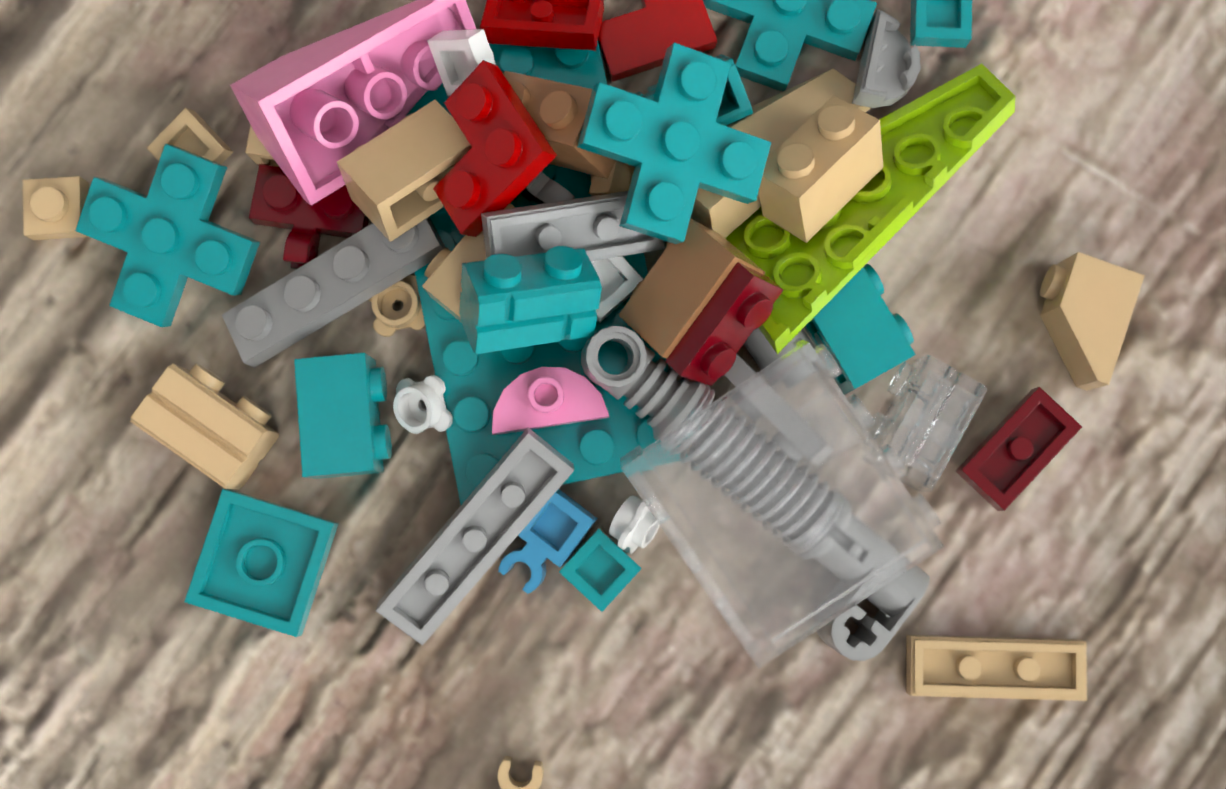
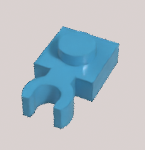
(551, 536)

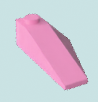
(345, 90)

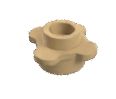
(388, 319)

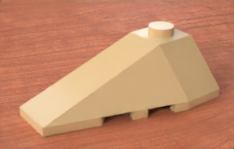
(775, 122)

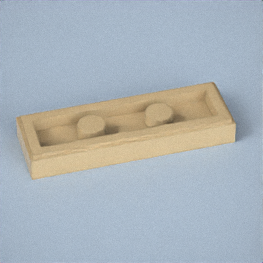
(996, 667)

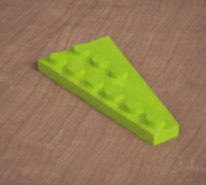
(921, 152)

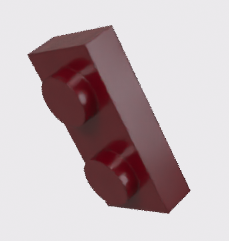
(724, 325)
(1018, 449)

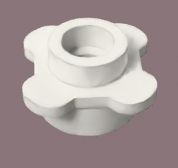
(411, 410)
(633, 525)

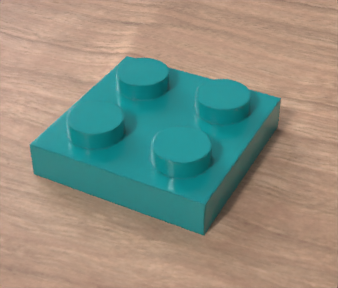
(261, 562)

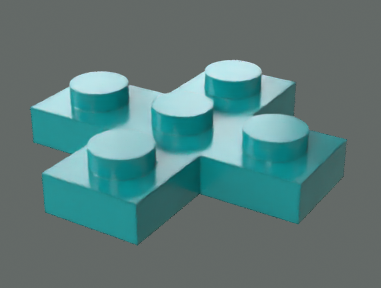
(784, 25)
(674, 144)
(167, 236)

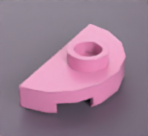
(547, 399)

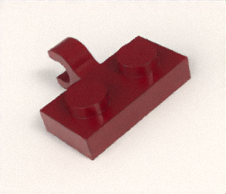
(281, 206)

